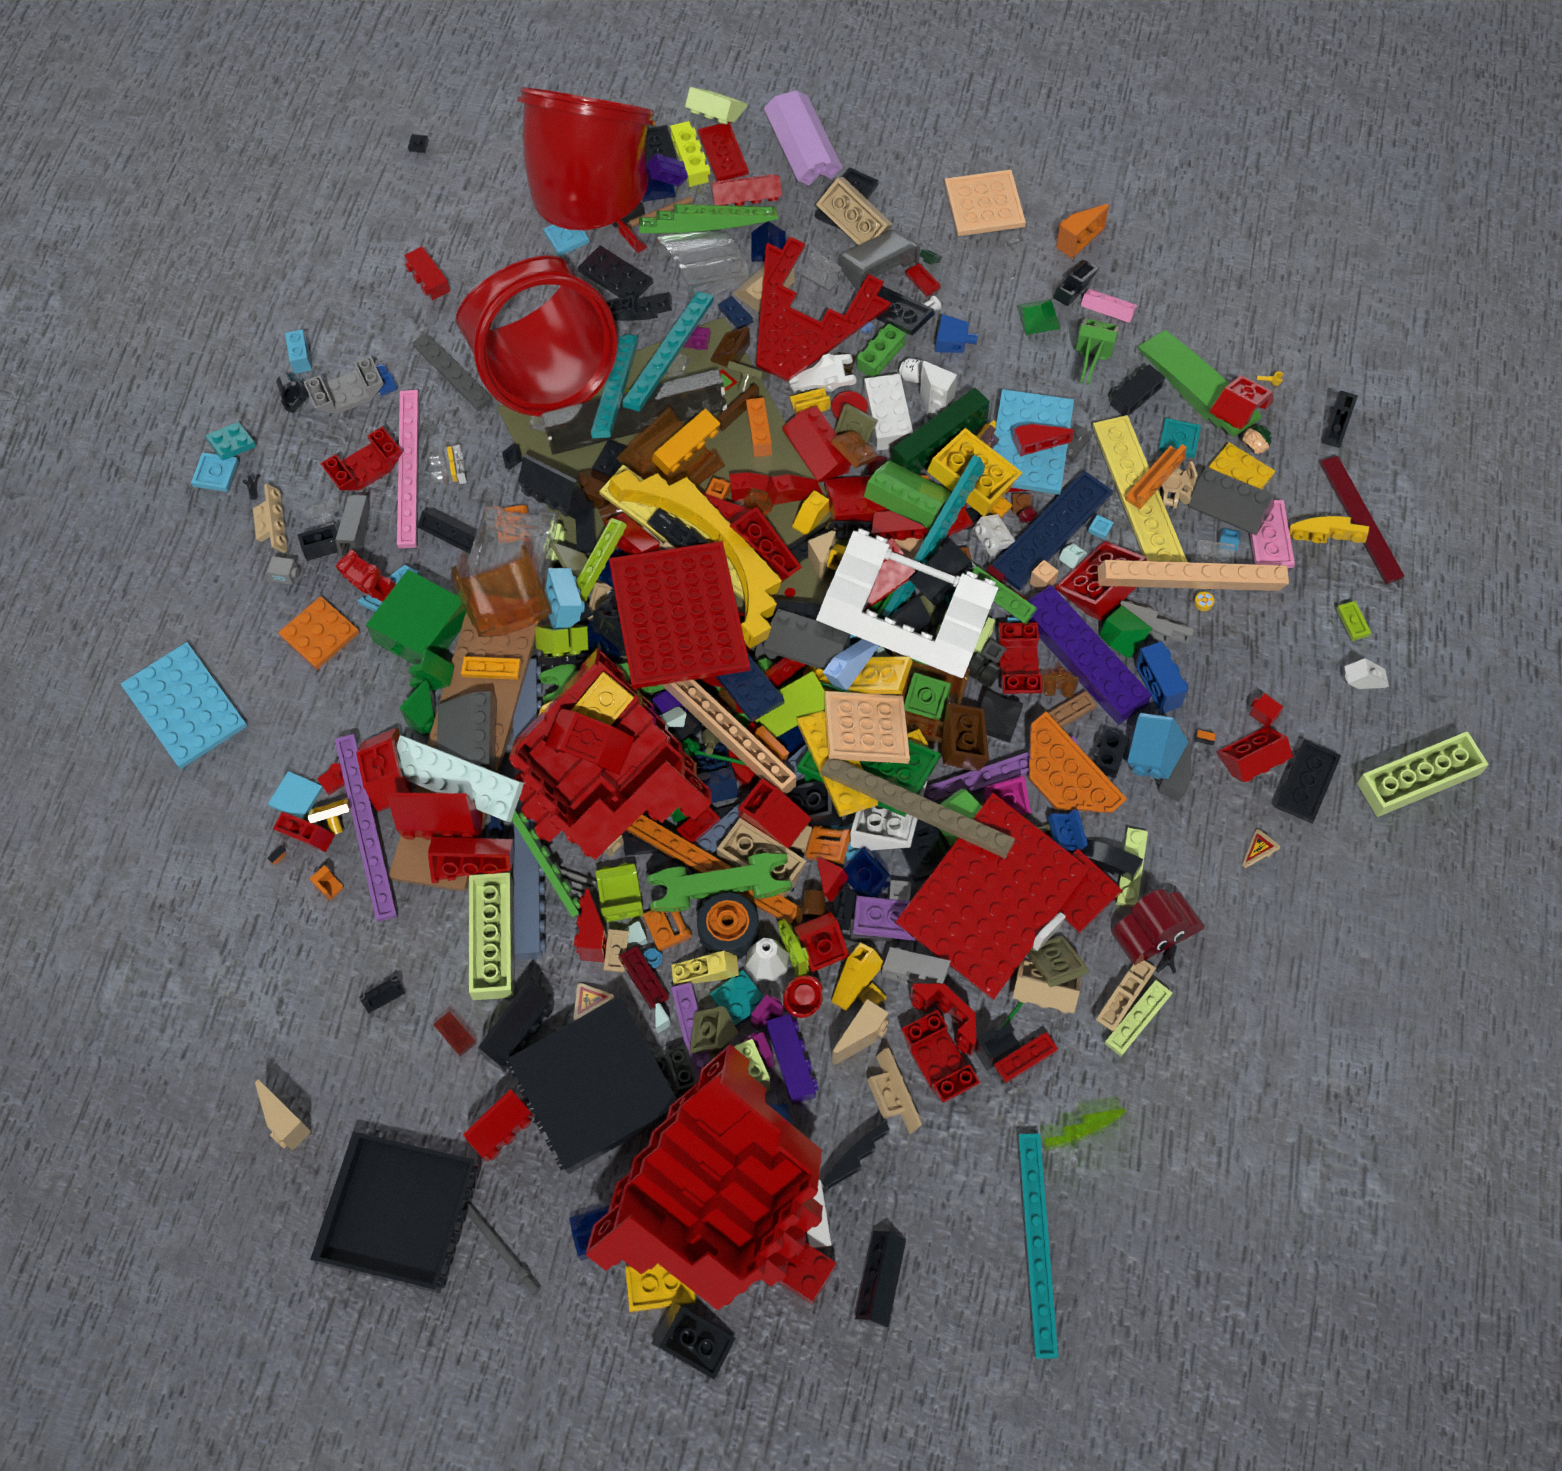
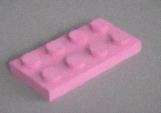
(1273, 540)

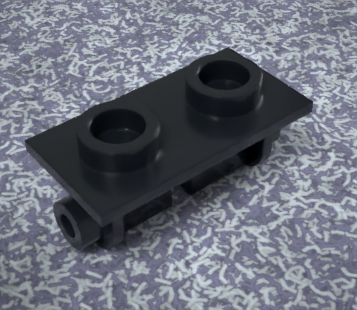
(843, 907)
(382, 994)

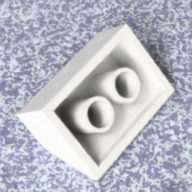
(936, 388)

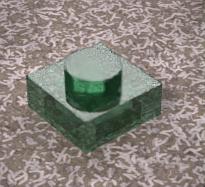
(930, 257)

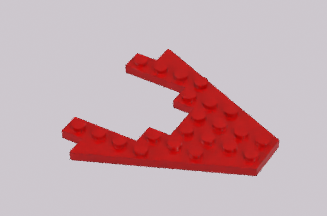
(793, 340)

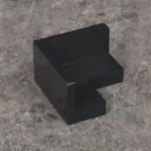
(995, 1045)

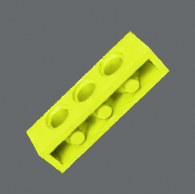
(689, 152)

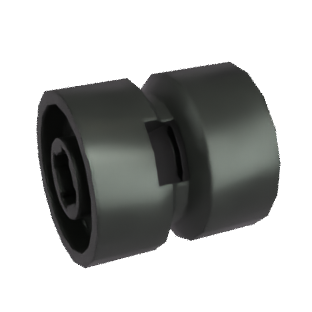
(983, 670)

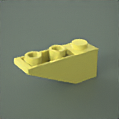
(706, 969)

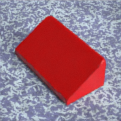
(631, 236)

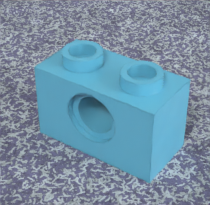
(298, 351)

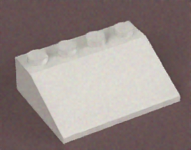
(883, 829)

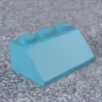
(563, 598)

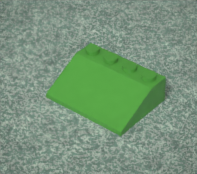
(907, 494)

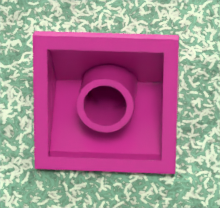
(1011, 792)

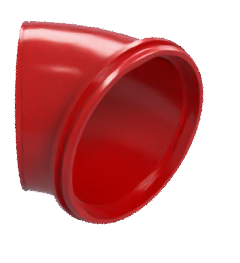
(583, 157)
(549, 356)

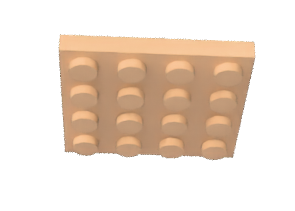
(984, 202)
(866, 727)

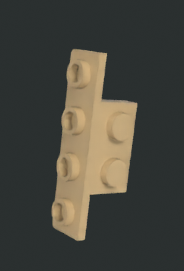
(270, 519)
(892, 1093)

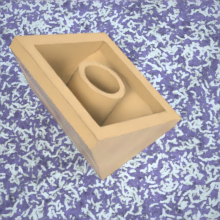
(819, 552)

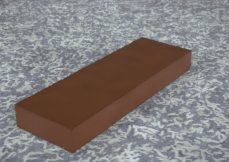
(737, 407)

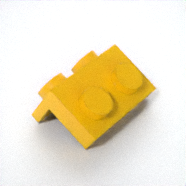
(810, 399)

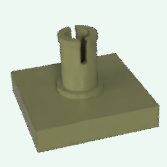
(747, 375)
(856, 420)

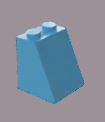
(1156, 746)

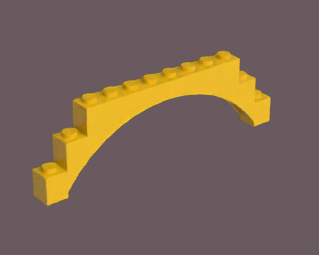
(690, 504)

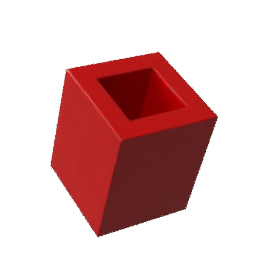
(1265, 710)

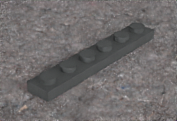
(452, 372)

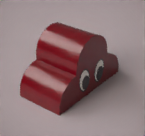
(1156, 925)

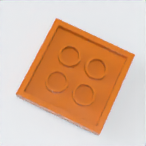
(318, 632)

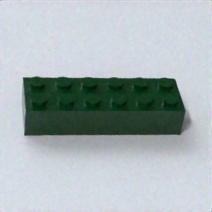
(926, 442)

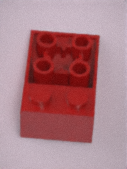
(773, 813)
(591, 940)

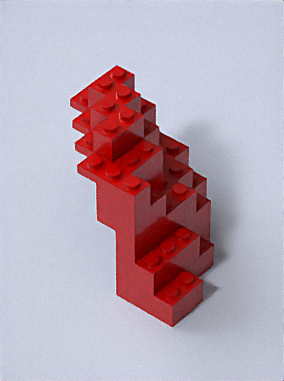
(590, 801)
(716, 1190)

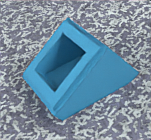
(1230, 537)

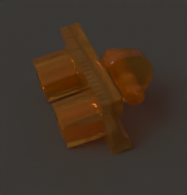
(1059, 680)

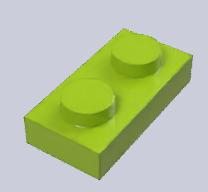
(1353, 621)

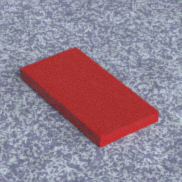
(723, 152)

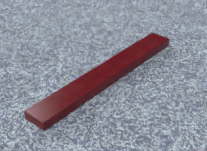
(1359, 514)

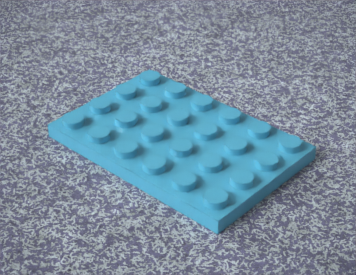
(1041, 469)
(183, 705)

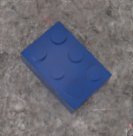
(1161, 677)

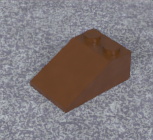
(964, 738)

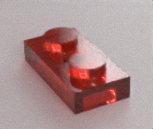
(454, 1034)

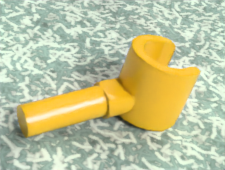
(1275, 380)

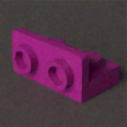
(699, 339)
(767, 1006)
(763, 1048)

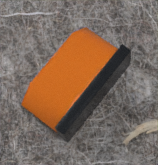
(1205, 737)
(277, 855)

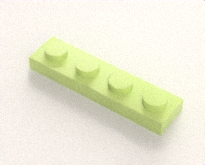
(1135, 844)
(1138, 1018)

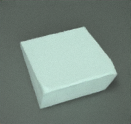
(1072, 555)
(674, 717)
(636, 935)
(662, 1020)

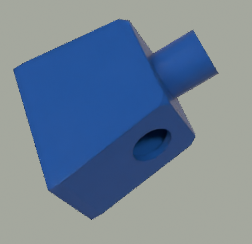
(953, 335)

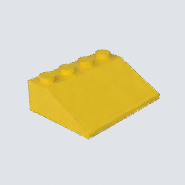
(994, 482)

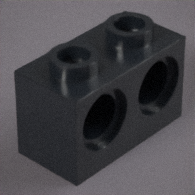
(1111, 754)

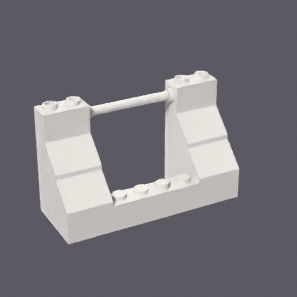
(853, 585)

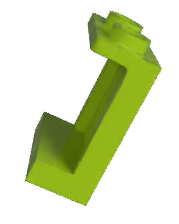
(619, 892)

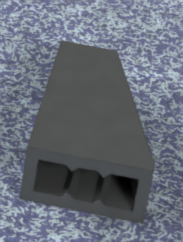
(353, 526)

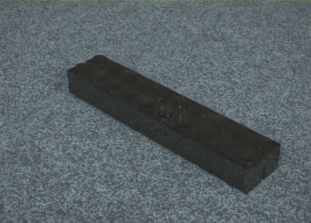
(687, 397)

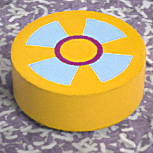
(1204, 601)

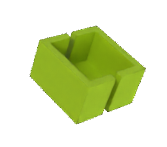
(561, 640)

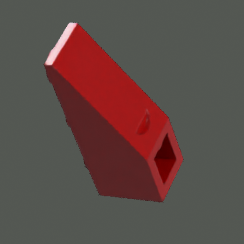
(895, 526)

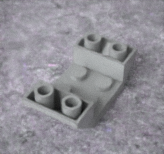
(346, 390)

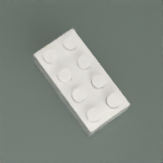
(888, 405)

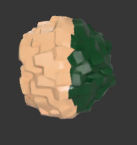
(1257, 438)

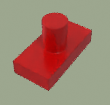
(332, 779)

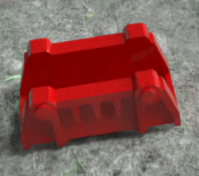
(365, 576)

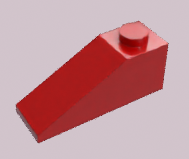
(1037, 437)
(742, 483)
(791, 488)
(304, 831)

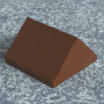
(732, 347)

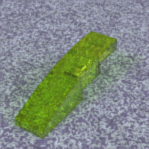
(1090, 1125)

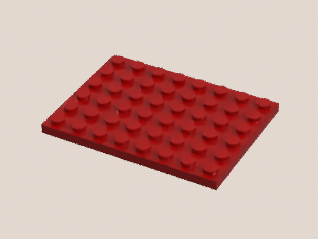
(678, 615)
(988, 907)

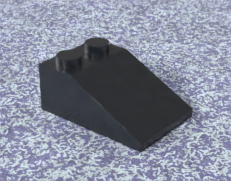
(816, 803)
(693, 1340)

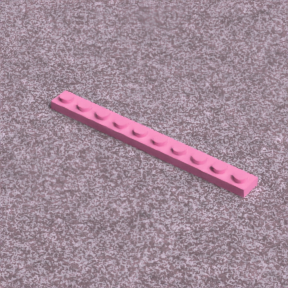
(408, 469)

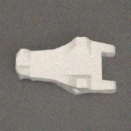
(826, 374)

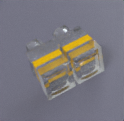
(451, 464)

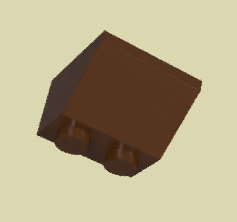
(591, 484)

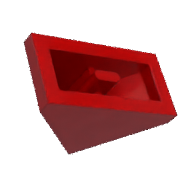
(832, 878)

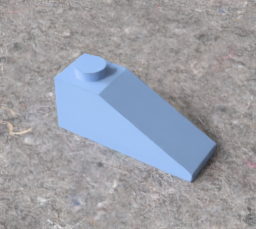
(849, 663)

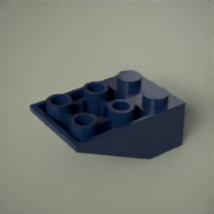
(717, 774)

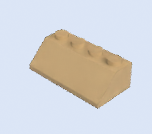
(853, 212)
(747, 840)

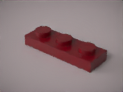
(643, 977)

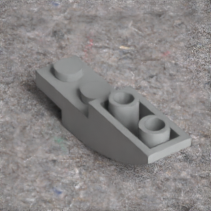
(1163, 629)

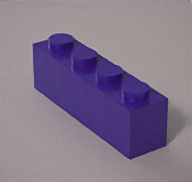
(791, 1059)

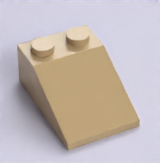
(863, 1031)
(285, 1126)

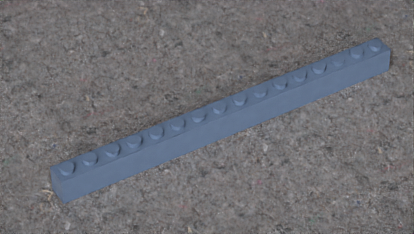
(527, 871)

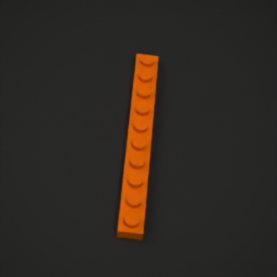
(704, 862)

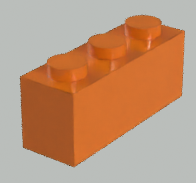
(759, 427)

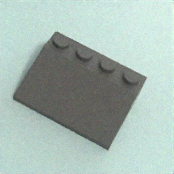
(469, 728)

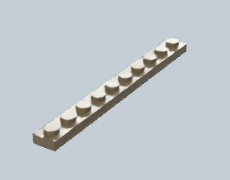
(918, 807)

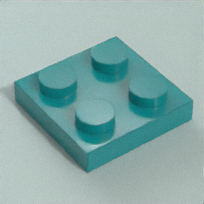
(230, 441)
(739, 997)

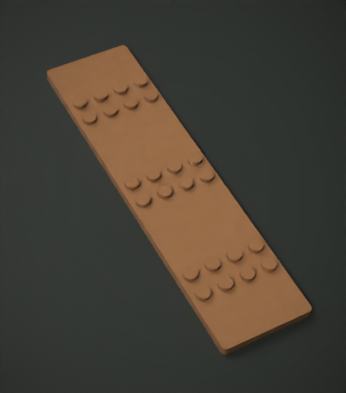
(411, 856)

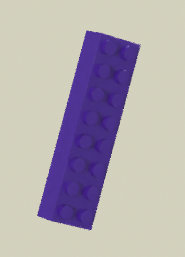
(1087, 657)

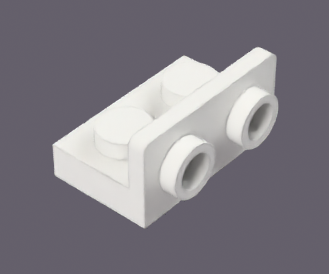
(993, 534)

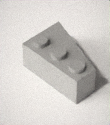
(914, 968)

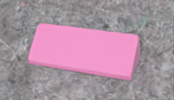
(1108, 305)

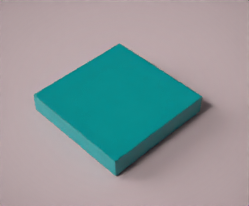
(1178, 433)

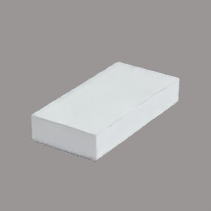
(1048, 931)

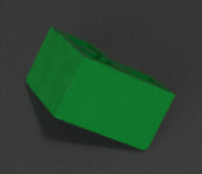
(433, 669)

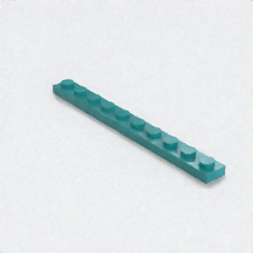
(668, 351)
(615, 387)
(939, 530)
(1038, 1247)

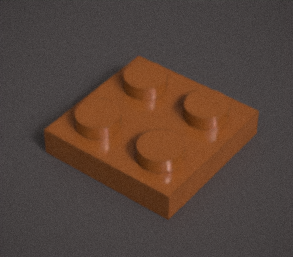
(854, 448)

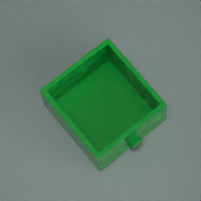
(417, 618)

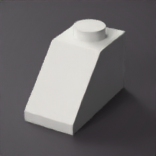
(1366, 675)

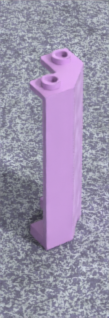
(802, 137)

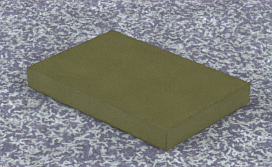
(1057, 961)

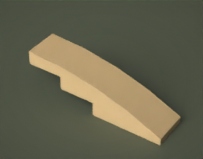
(1125, 995)

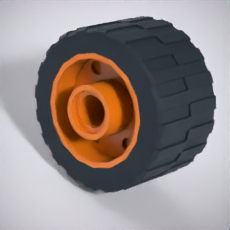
(728, 924)

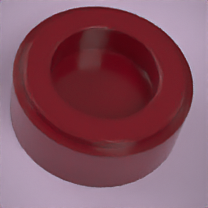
(1027, 515)

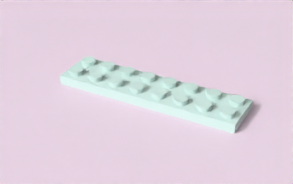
(449, 774)

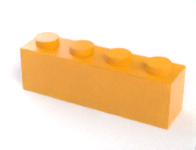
(686, 441)

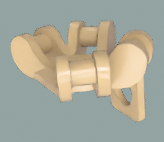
(1176, 482)

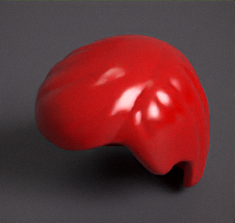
(803, 996)

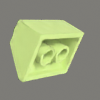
(714, 105)

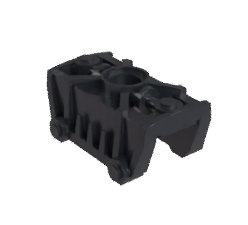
(609, 625)

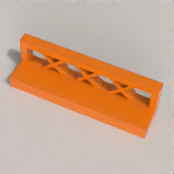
(1156, 476)

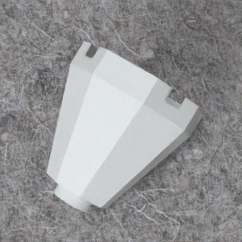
(767, 960)

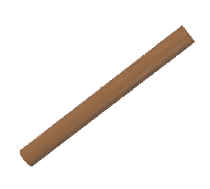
(687, 200)

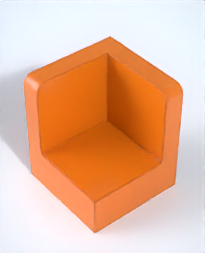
(326, 883)

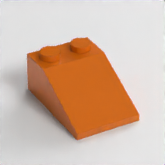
(1081, 229)

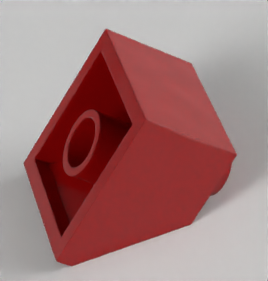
(822, 941)

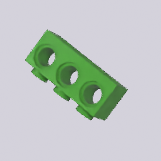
(881, 350)

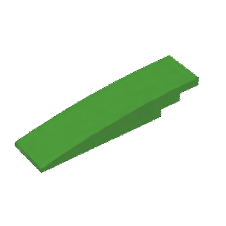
(705, 218)
(1190, 376)

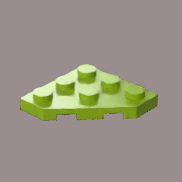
(797, 955)

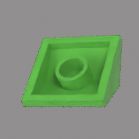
(927, 696)

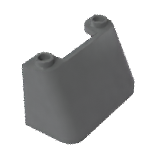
(878, 256)

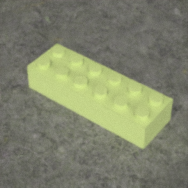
(1422, 774)
(491, 936)

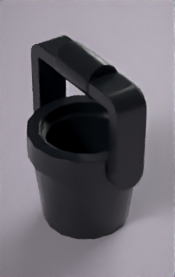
(291, 392)

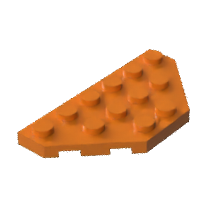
(1066, 773)

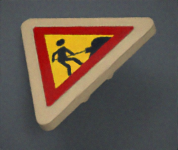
(1259, 848)
(589, 999)

